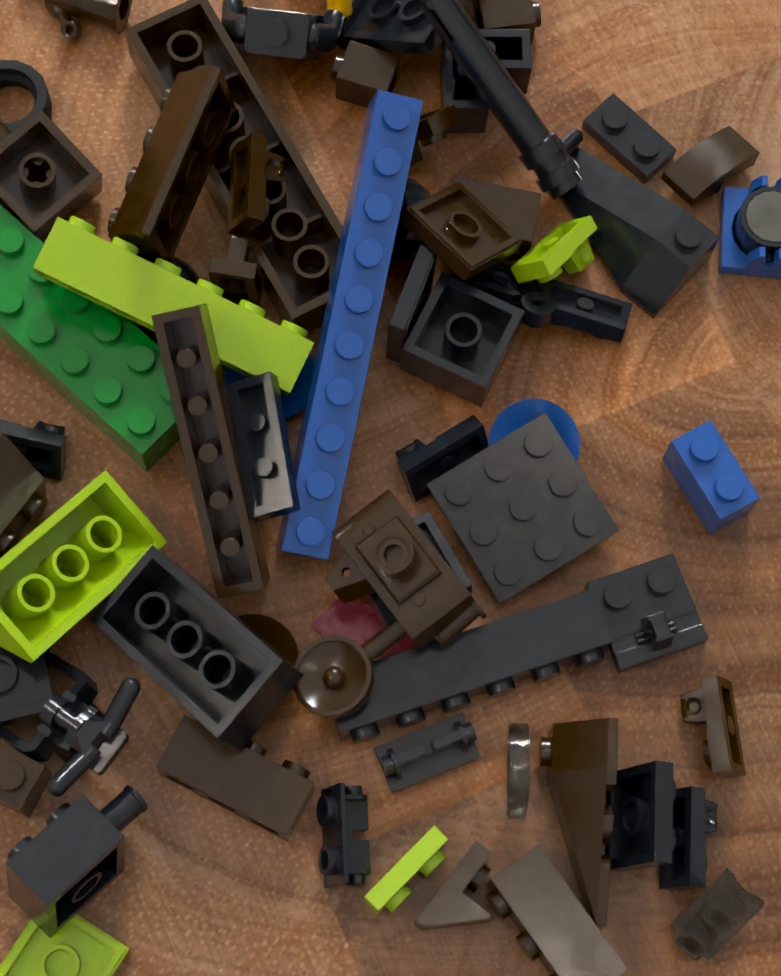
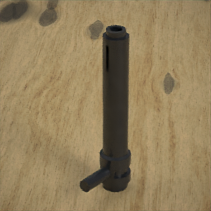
(538, 147)

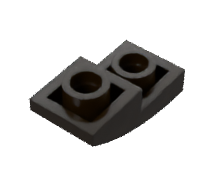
(708, 164)

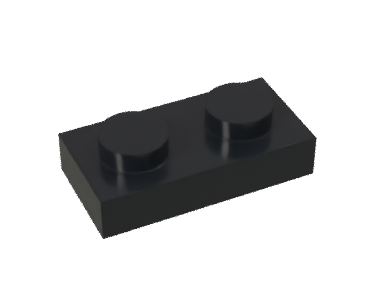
(628, 138)

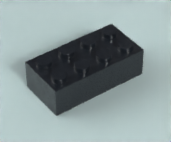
(196, 648)

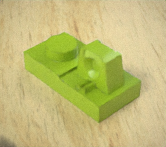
(564, 246)

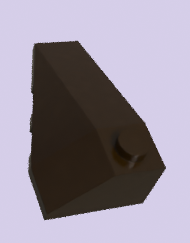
(580, 773)

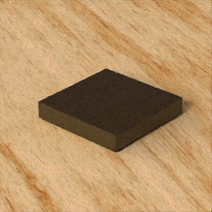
(460, 231)

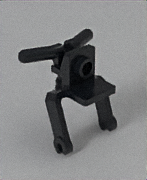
(77, 728)

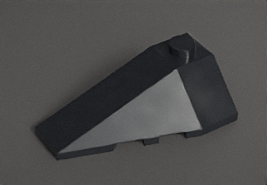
(640, 234)

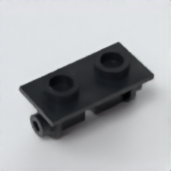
(427, 752)
(341, 858)

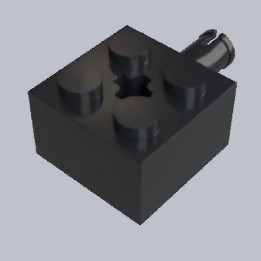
(71, 858)

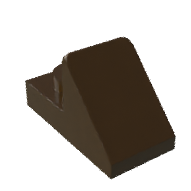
(449, 904)

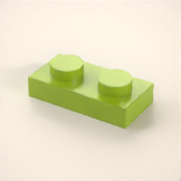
(422, 857)

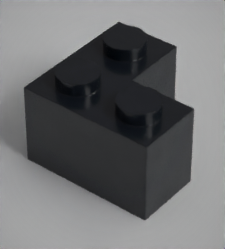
(456, 89)

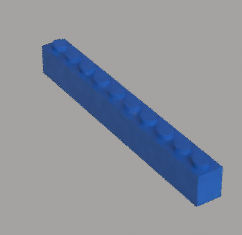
(350, 323)

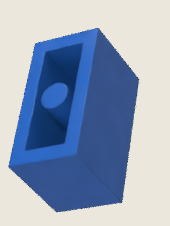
(710, 477)

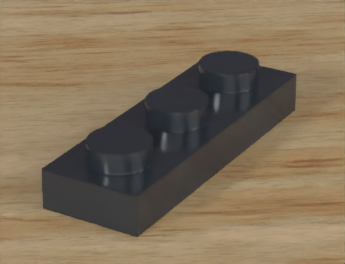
(263, 447)

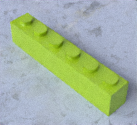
(138, 289)

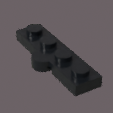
(556, 303)

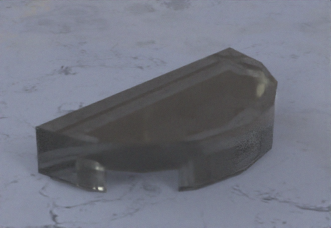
(518, 770)

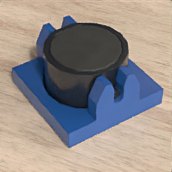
(754, 240)

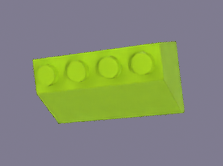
(70, 565)

